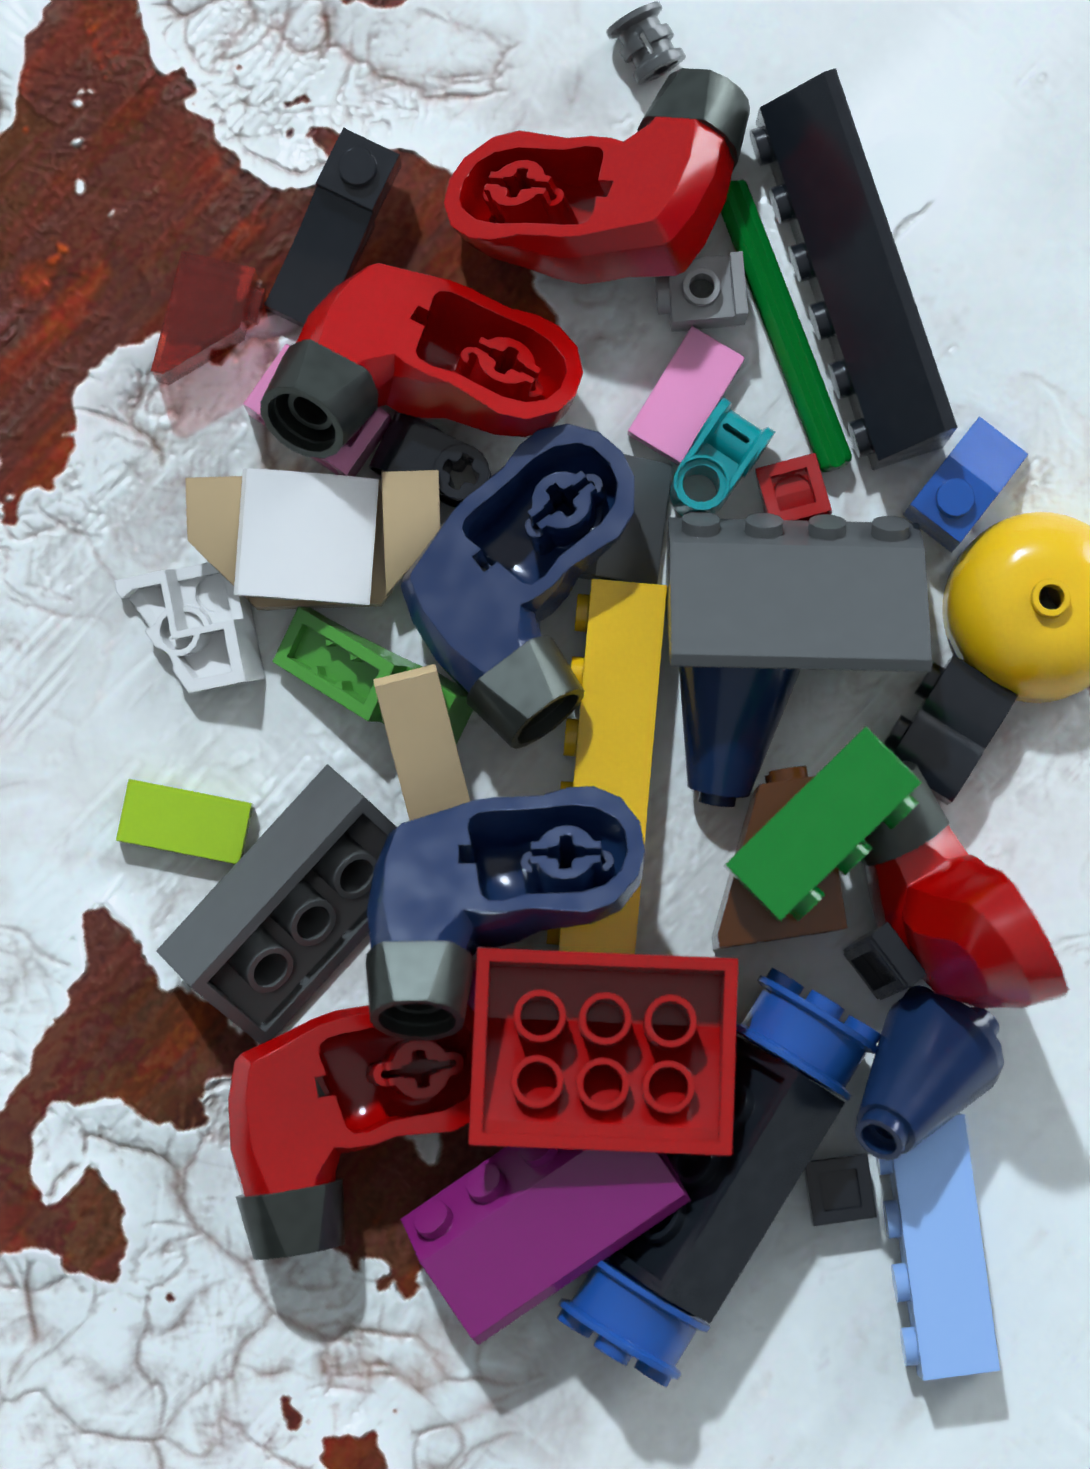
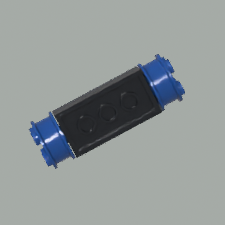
(680, 1271)

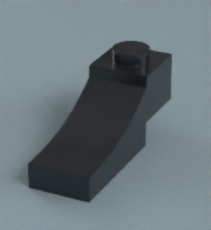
(334, 225)

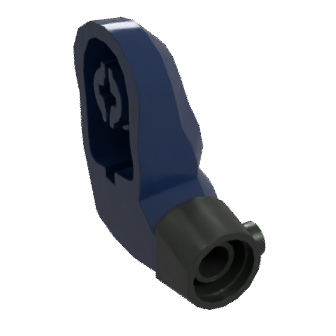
(512, 562)
(488, 880)

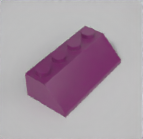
(535, 1225)

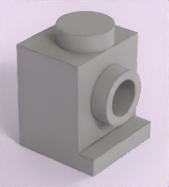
(725, 305)

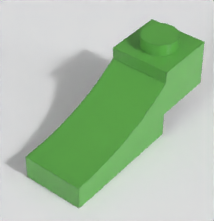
(346, 664)

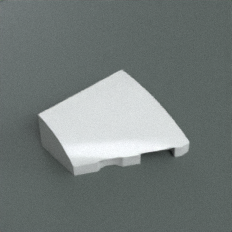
(197, 625)

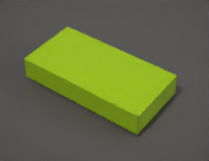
(184, 822)

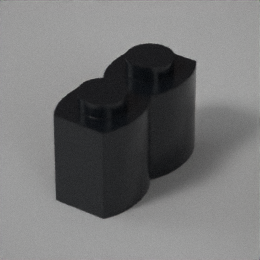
(951, 725)

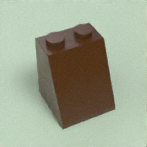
(740, 915)

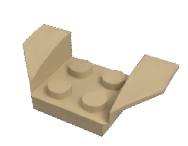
(404, 527)

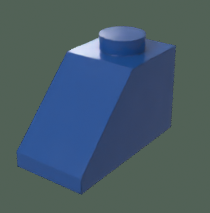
(965, 484)

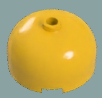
(996, 610)

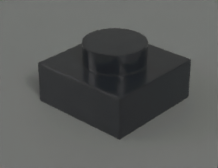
(840, 1189)

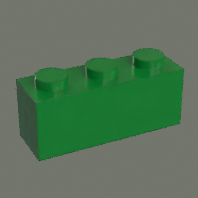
(825, 827)

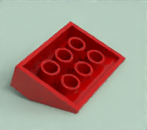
(604, 1051)

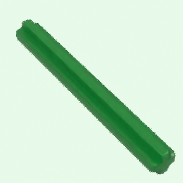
(784, 329)

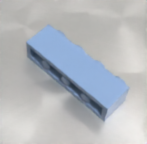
(940, 1257)

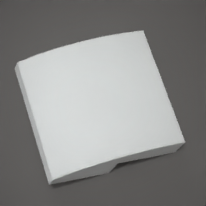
(306, 536)

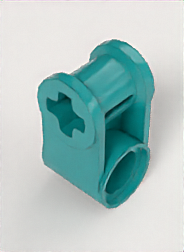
(723, 453)

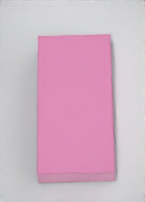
(685, 395)

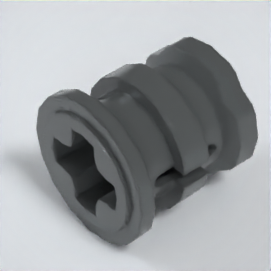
(634, 50)

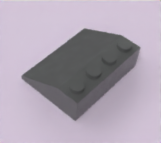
(797, 593)

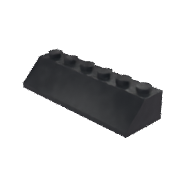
(853, 273)

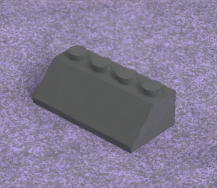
(284, 909)

